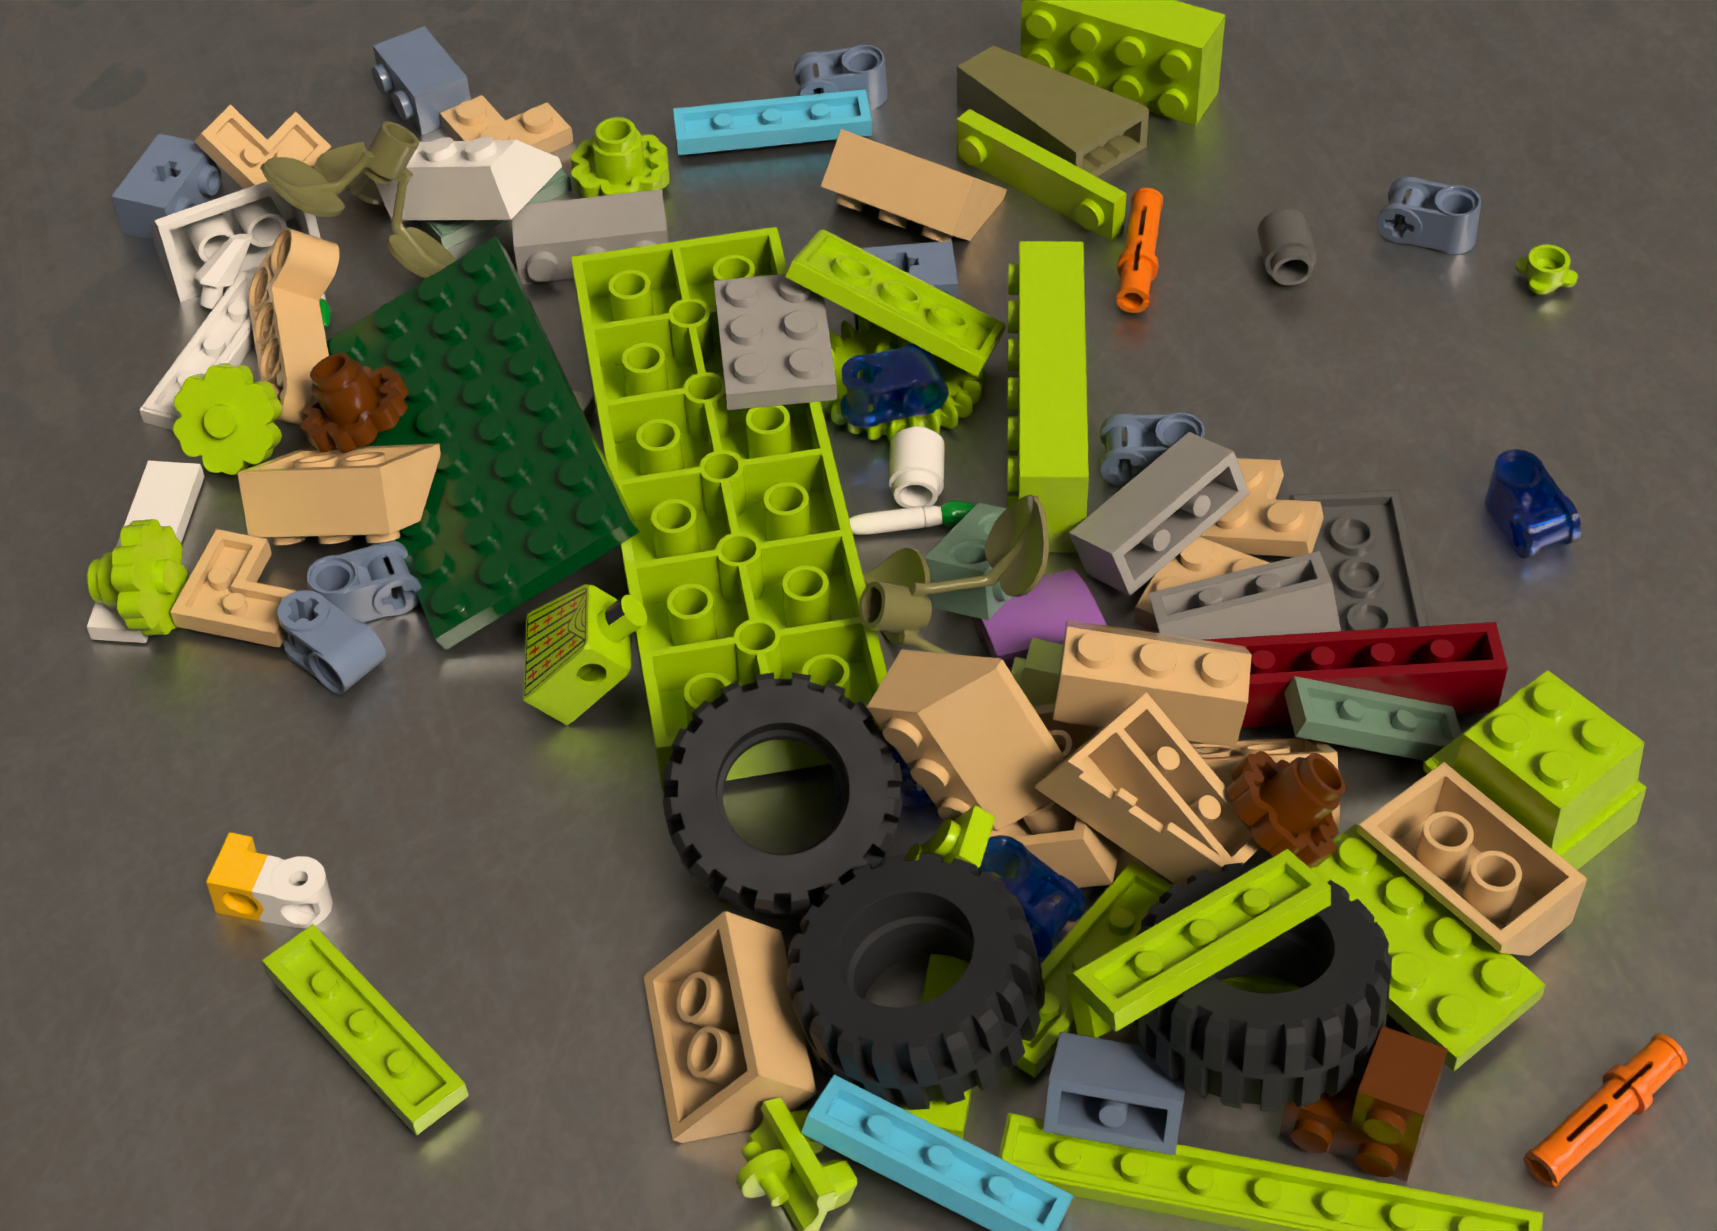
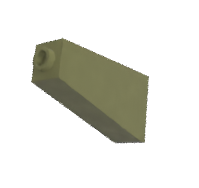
(1053, 109)

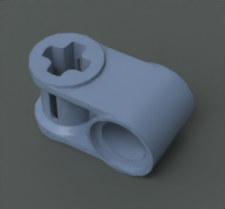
(844, 71)
(1435, 215)
(1146, 440)
(363, 584)
(328, 640)

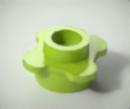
(1547, 269)

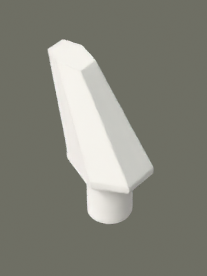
(222, 269)

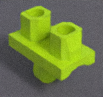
(787, 1171)

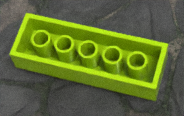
(1049, 385)

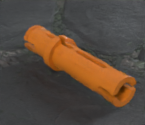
(1134, 284)
(1623, 1093)

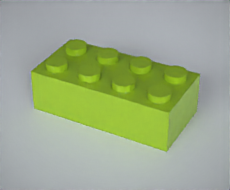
(1139, 49)

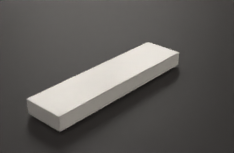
(221, 338)
(164, 494)

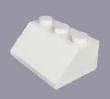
(471, 179)
(195, 234)

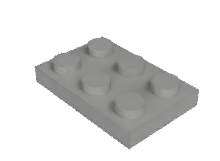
(773, 343)

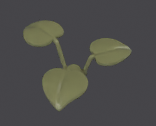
(355, 171)
(899, 587)

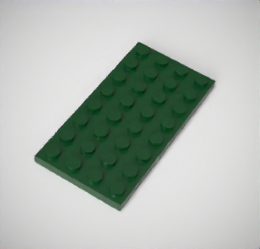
(518, 470)

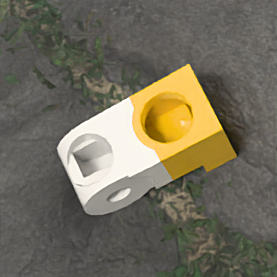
(268, 887)

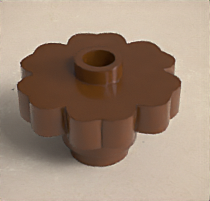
(351, 403)
(1289, 804)

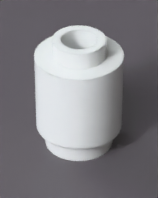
(916, 467)

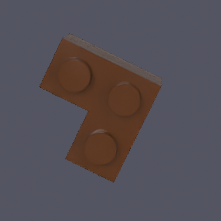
(1380, 1114)

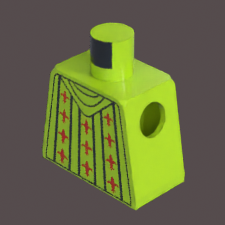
(578, 650)

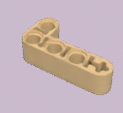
(289, 316)

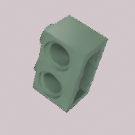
(963, 556)

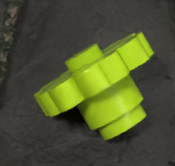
(619, 161)
(227, 418)
(141, 577)

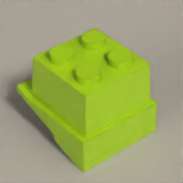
(1554, 767)

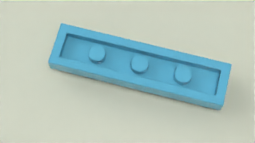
(771, 122)
(933, 1161)

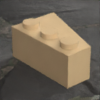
(1152, 795)

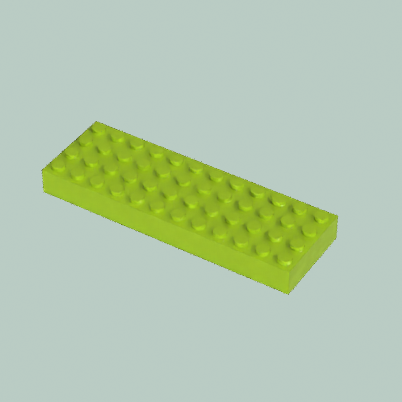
(735, 509)

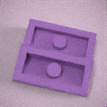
(1038, 615)

